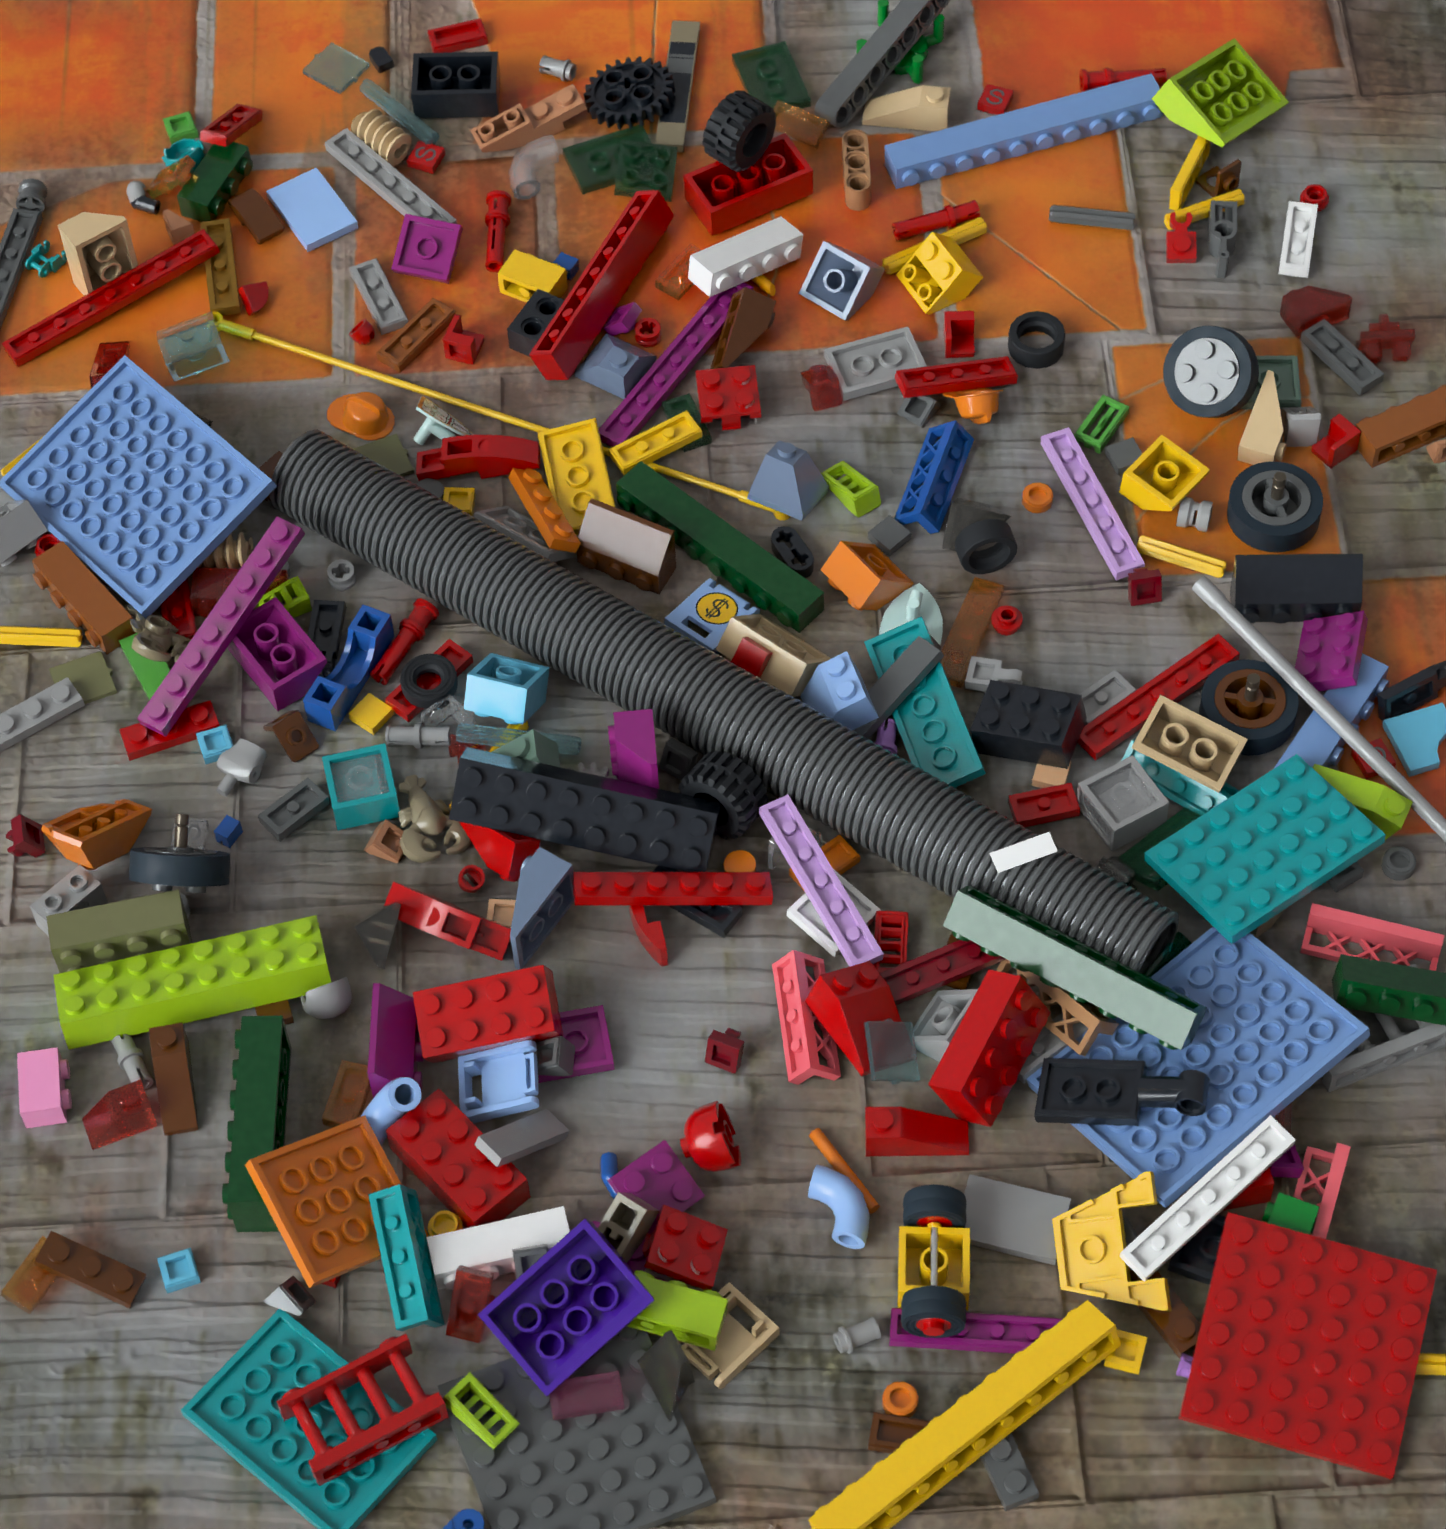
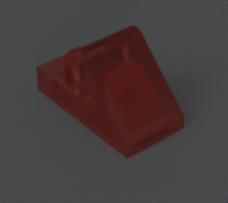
(469, 1298)

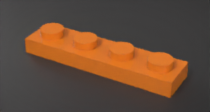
(544, 510)

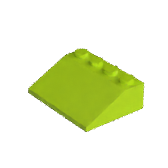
(1220, 95)

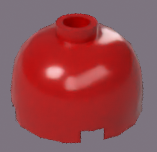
(710, 1138)

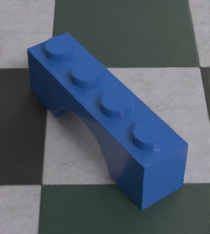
(365, 645)

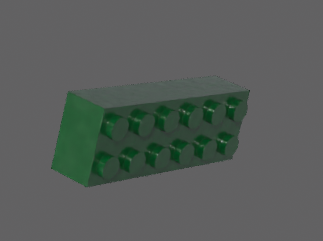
(258, 1115)

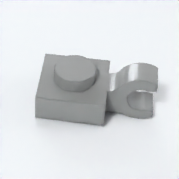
(984, 669)

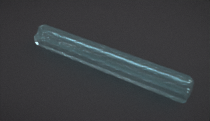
(399, 112)
(500, 736)

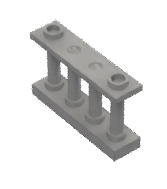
(1376, 1059)

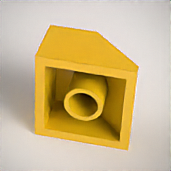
(1162, 476)

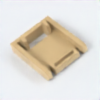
(736, 1344)

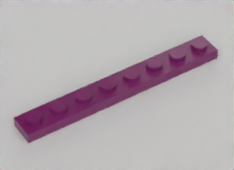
(668, 370)
(221, 626)

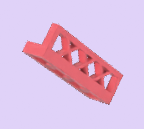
(1369, 933)
(797, 1020)
(1333, 1177)

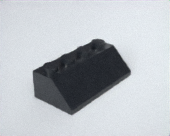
(1296, 586)

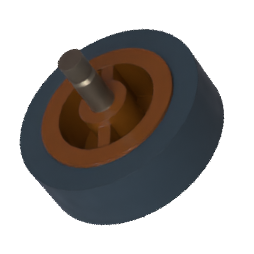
(1251, 702)

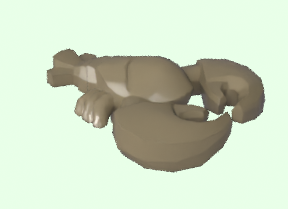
(156, 637)
(429, 820)

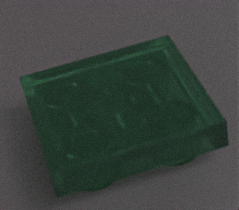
(645, 168)

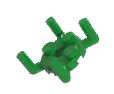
(913, 61)

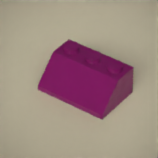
(277, 654)
(634, 747)
(393, 1038)

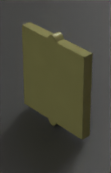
(389, 454)
(88, 675)

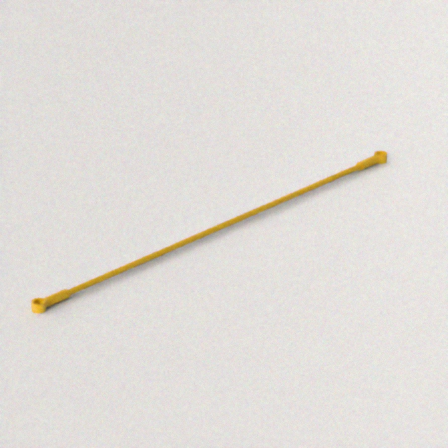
(251, 334)

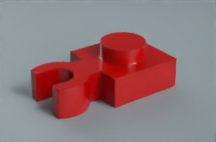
(1180, 241)

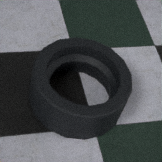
(1036, 322)
(983, 533)

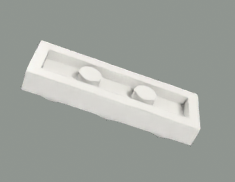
(1298, 239)

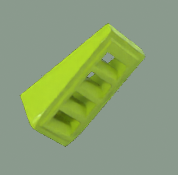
(852, 490)
(285, 592)
(461, 1411)

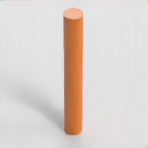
(841, 1166)

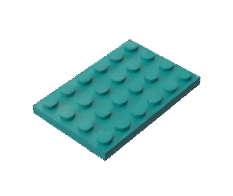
(1264, 848)
(244, 1419)

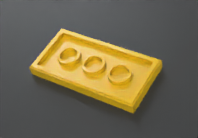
(576, 468)

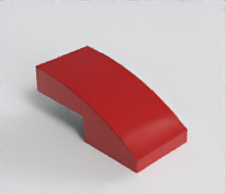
(649, 934)

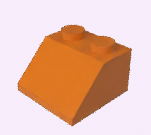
(864, 575)

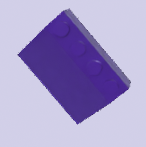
(566, 1306)

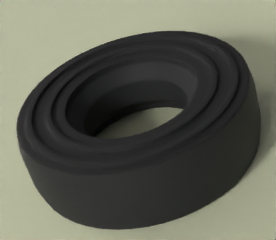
(428, 664)

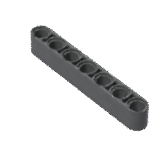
(876, 60)

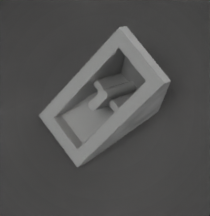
(1300, 425)

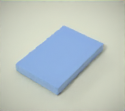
(312, 209)

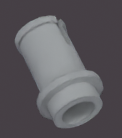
(564, 69)
(856, 1335)

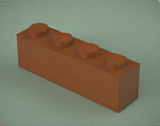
(1403, 428)
(83, 597)

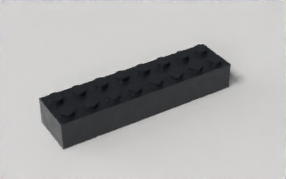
(585, 810)

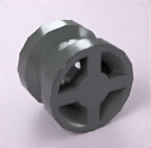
(31, 195)

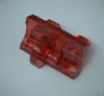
(1386, 336)

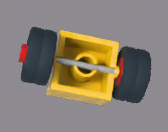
(934, 1262)

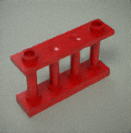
(361, 1443)

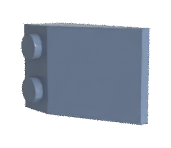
(540, 903)

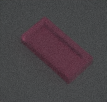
(587, 1396)

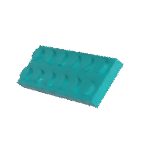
(930, 714)

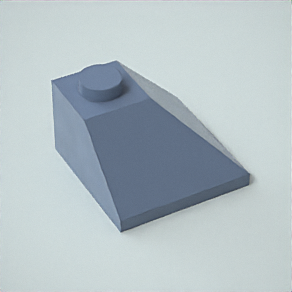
(841, 280)
(615, 366)
(788, 481)

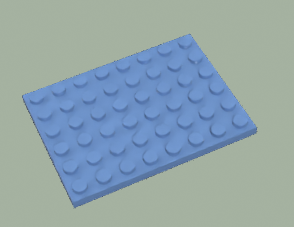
(137, 486)
(1258, 1042)

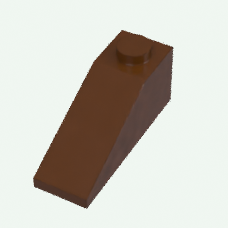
(745, 321)
(174, 1078)

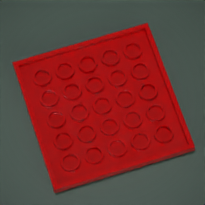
(1308, 1345)

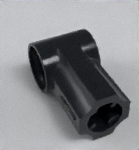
(1184, 1093)

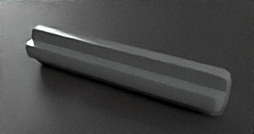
(1092, 217)

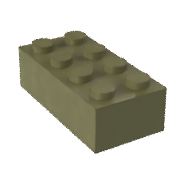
(118, 930)

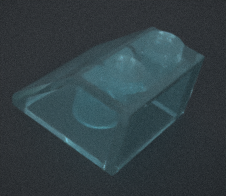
(192, 346)

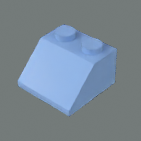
(840, 692)

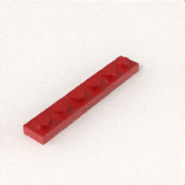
(1173, 683)
(672, 888)

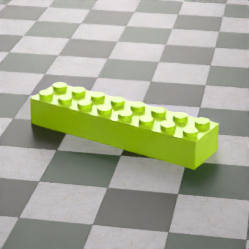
(191, 982)

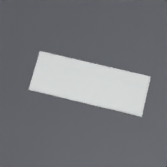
(1023, 852)

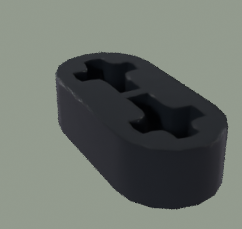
(797, 549)

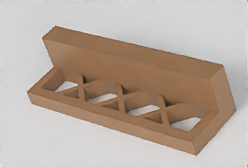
(1083, 1012)

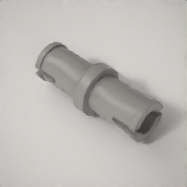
(418, 735)
(132, 1060)

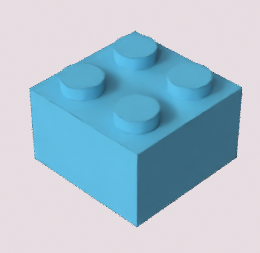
(506, 688)

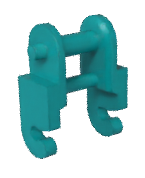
(51, 264)

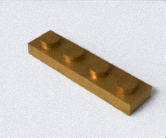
(221, 269)

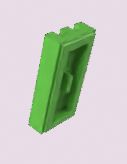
(1091, 440)

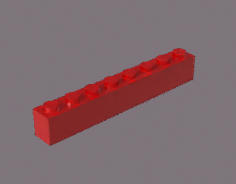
(601, 285)

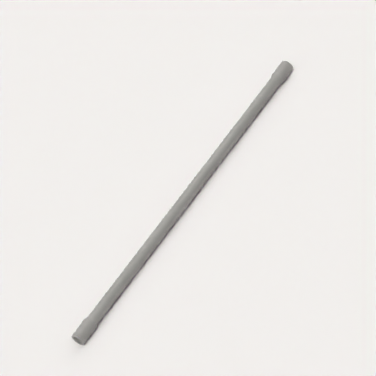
(1217, 601)

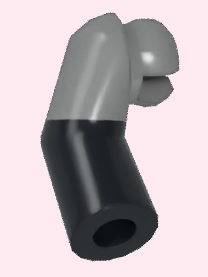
(138, 198)

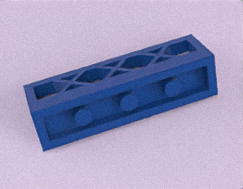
(939, 476)

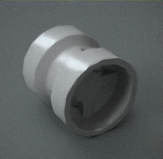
(1187, 513)

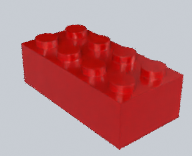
(732, 198)
(487, 1013)
(989, 1048)
(440, 1150)

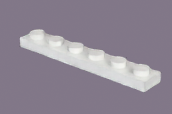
(1207, 1198)

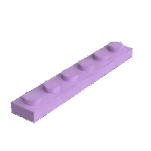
(1092, 503)
(820, 882)

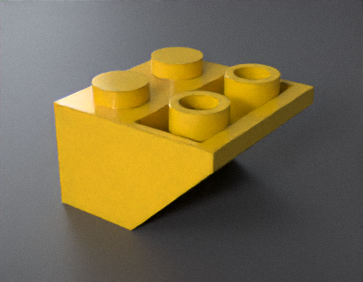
(939, 274)

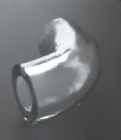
(527, 165)

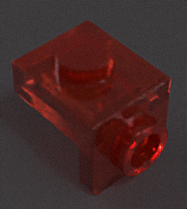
(822, 386)

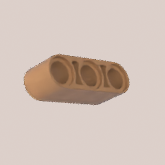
(856, 169)

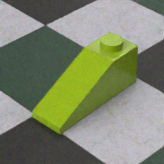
(1376, 801)

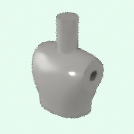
(240, 763)

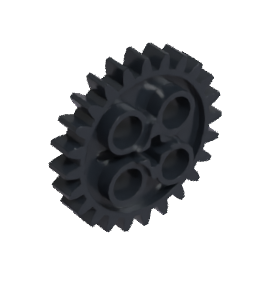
(629, 93)

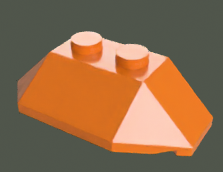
(97, 832)

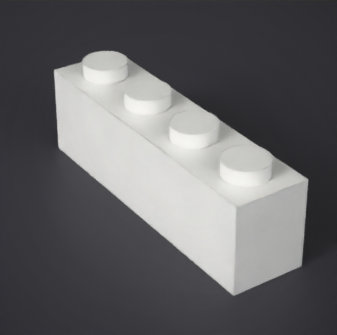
(745, 256)
(491, 1244)

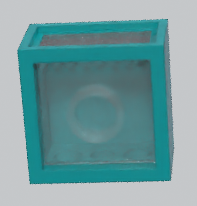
(361, 786)

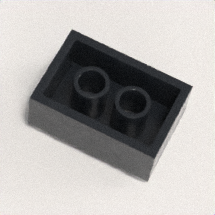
(455, 84)
(1028, 724)

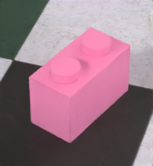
(42, 1087)

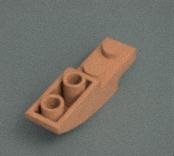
(520, 126)

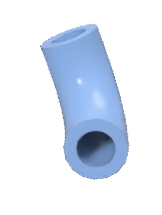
(391, 1104)
(846, 1203)

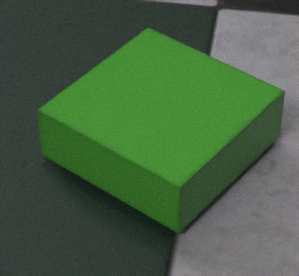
(180, 127)

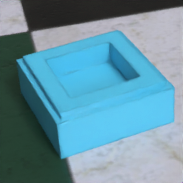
(214, 743)
(178, 1270)

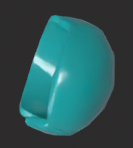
(191, 147)

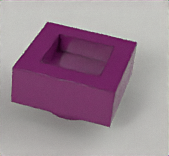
(623, 319)
(1288, 1165)

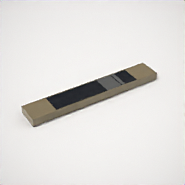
(681, 63)

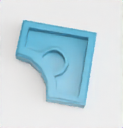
(1417, 737)

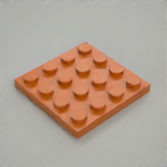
(322, 1198)

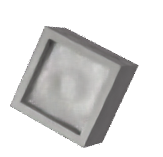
(1122, 803)

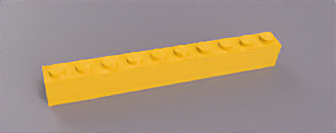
(973, 1424)

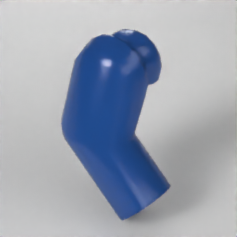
(609, 1168)

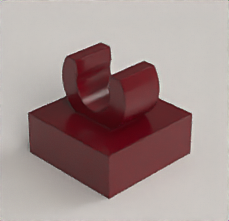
(1144, 586)
(26, 837)
(725, 1050)

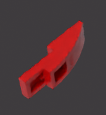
(482, 453)
(450, 922)

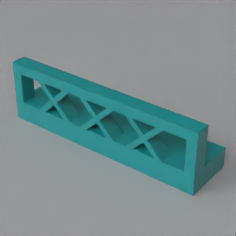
(1180, 787)
(406, 1258)

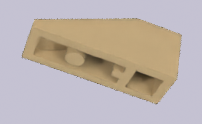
(912, 108)
(1264, 428)

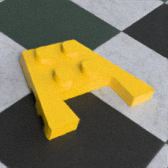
(1091, 1242)

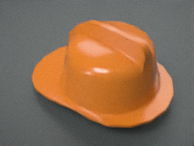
(976, 404)
(361, 416)

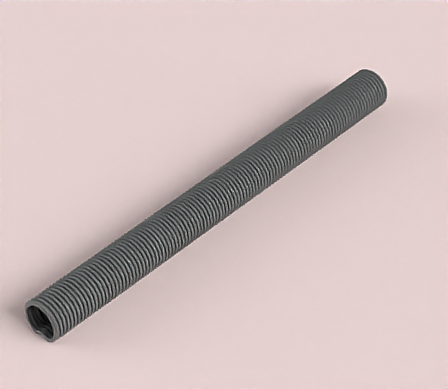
(704, 698)

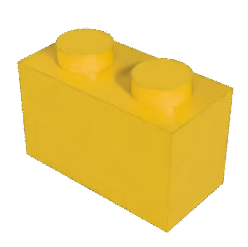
(526, 273)

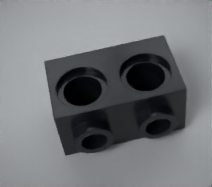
(532, 321)

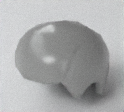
(328, 1000)

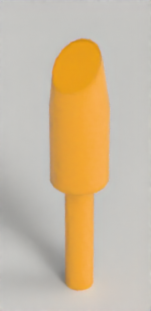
(765, 284)

